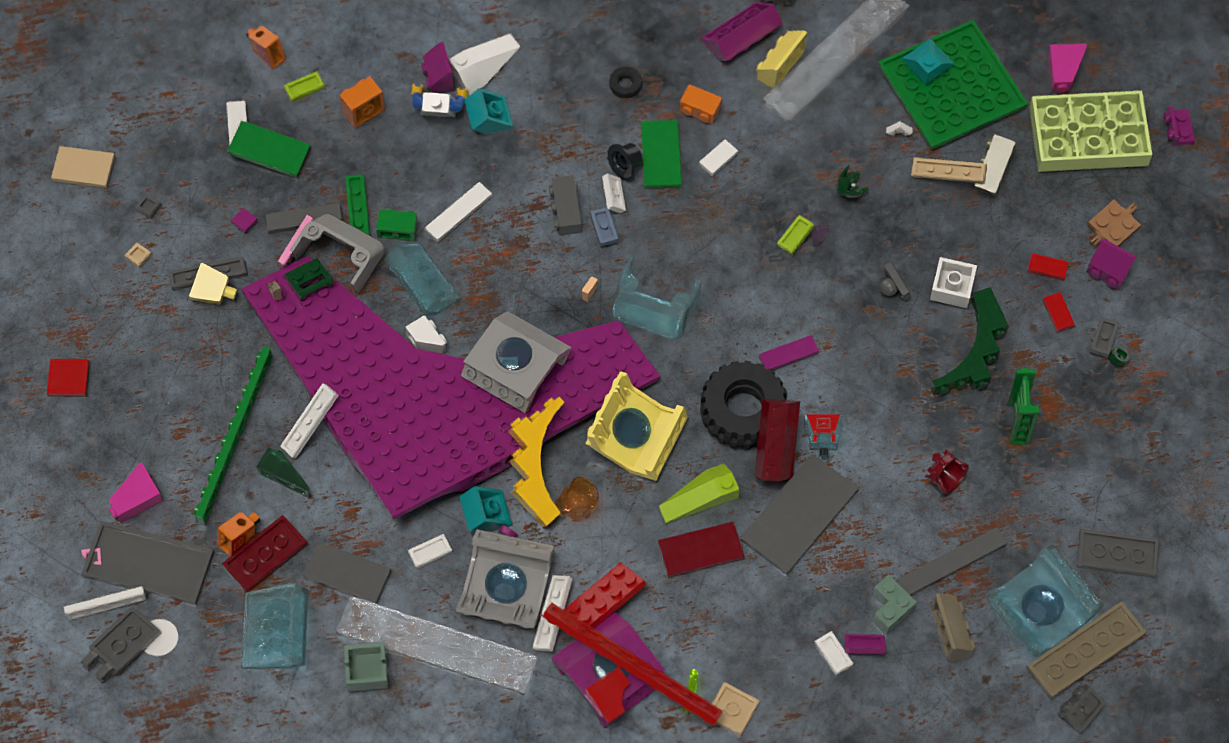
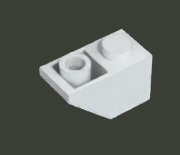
(425, 337)

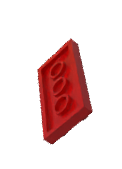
(606, 595)

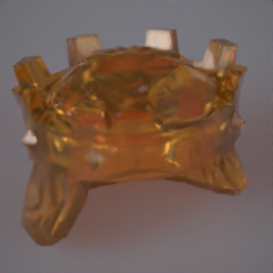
(578, 498)

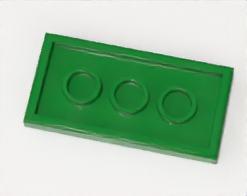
(268, 149)
(661, 154)

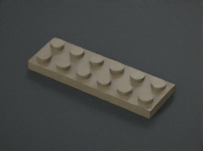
(1086, 650)

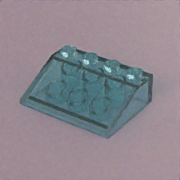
(275, 627)

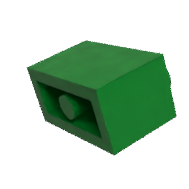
(397, 225)

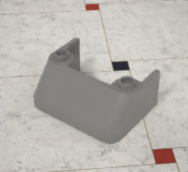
(366, 249)

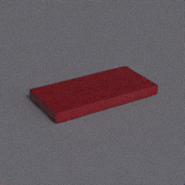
(700, 549)
(264, 554)

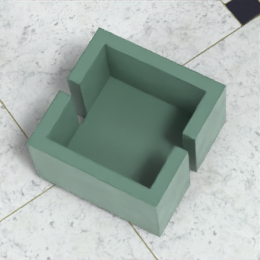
(367, 667)

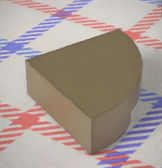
(275, 290)

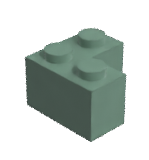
(896, 604)

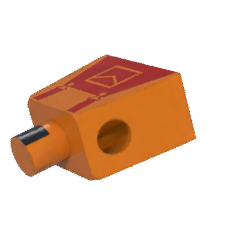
(262, 41)
(237, 532)

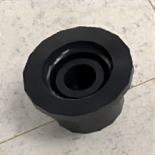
(624, 159)

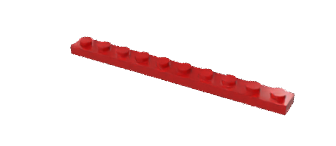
(636, 666)

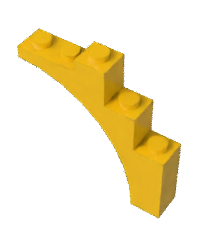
(527, 462)

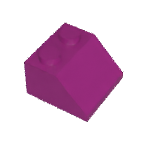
(438, 70)
(1111, 264)

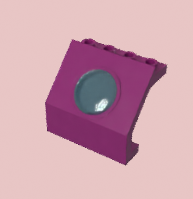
(586, 666)

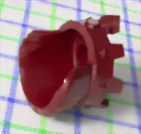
(946, 471)

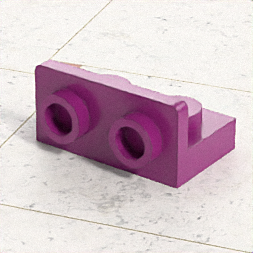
(1179, 127)

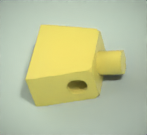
(211, 286)

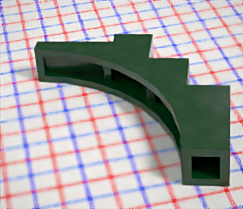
(973, 369)

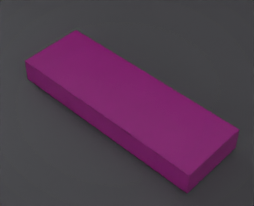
(789, 353)

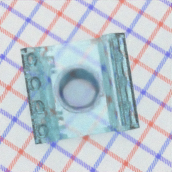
(1045, 602)

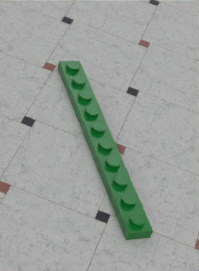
(231, 440)

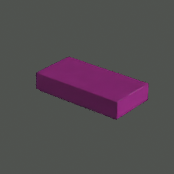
(864, 643)

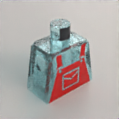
(822, 432)

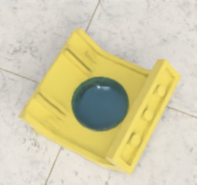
(635, 429)

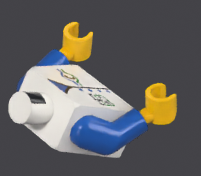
(438, 104)

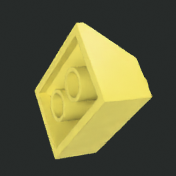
(782, 58)

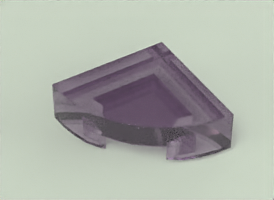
(818, 234)

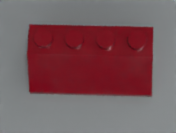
(777, 439)

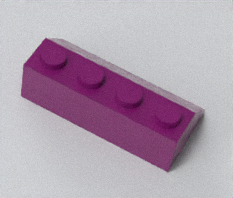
(742, 30)

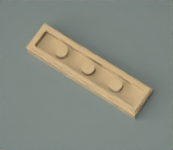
(949, 170)

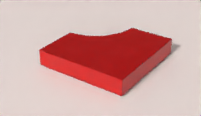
(608, 694)

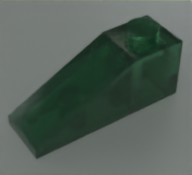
(278, 468)

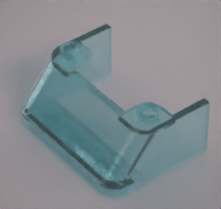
(650, 312)

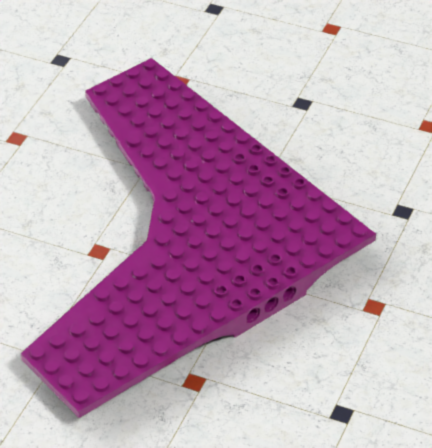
(408, 410)

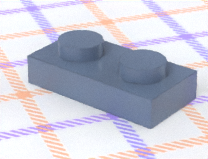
(604, 226)

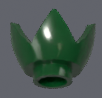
(847, 184)

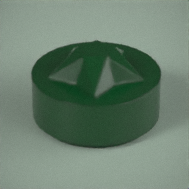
(1119, 356)

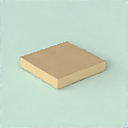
(736, 708)

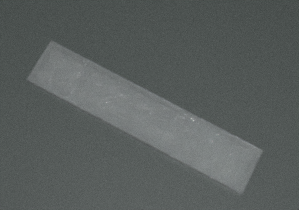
(833, 57)
(437, 645)

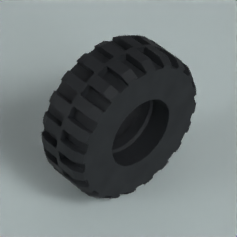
(731, 380)

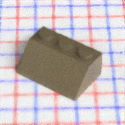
(952, 627)

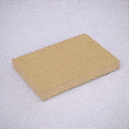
(83, 167)

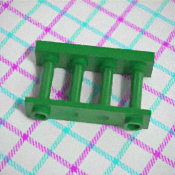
(1024, 411)

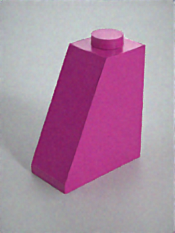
(1064, 64)
(134, 495)

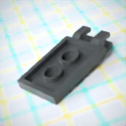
(120, 644)

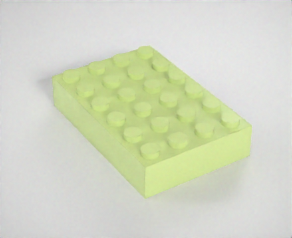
(1090, 131)

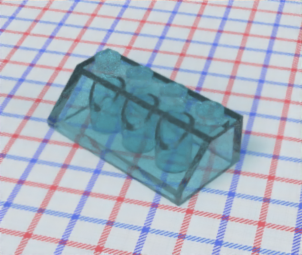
(421, 278)

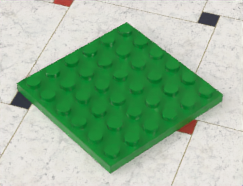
(962, 97)

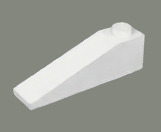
(480, 63)

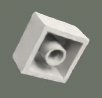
(953, 282)

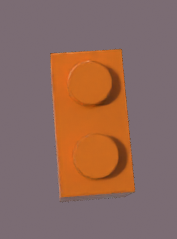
(700, 104)

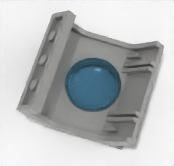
(513, 360)
(506, 579)

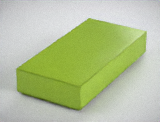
(304, 86)
(795, 235)

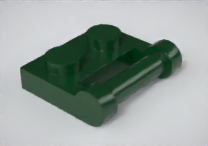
(306, 275)

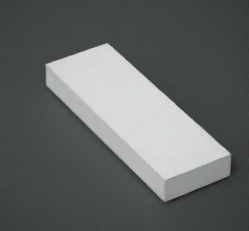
(236, 112)

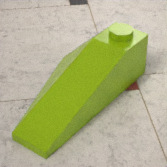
(704, 492)

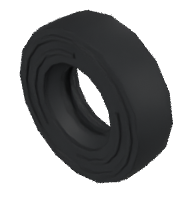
(627, 92)

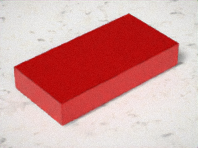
(1047, 266)
(1058, 312)

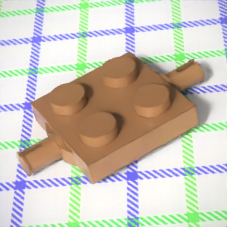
(1113, 224)

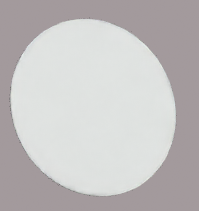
(165, 641)

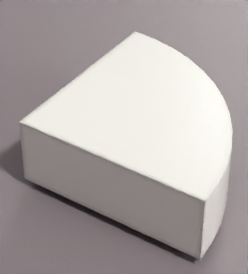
(899, 128)

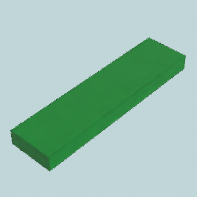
(357, 203)

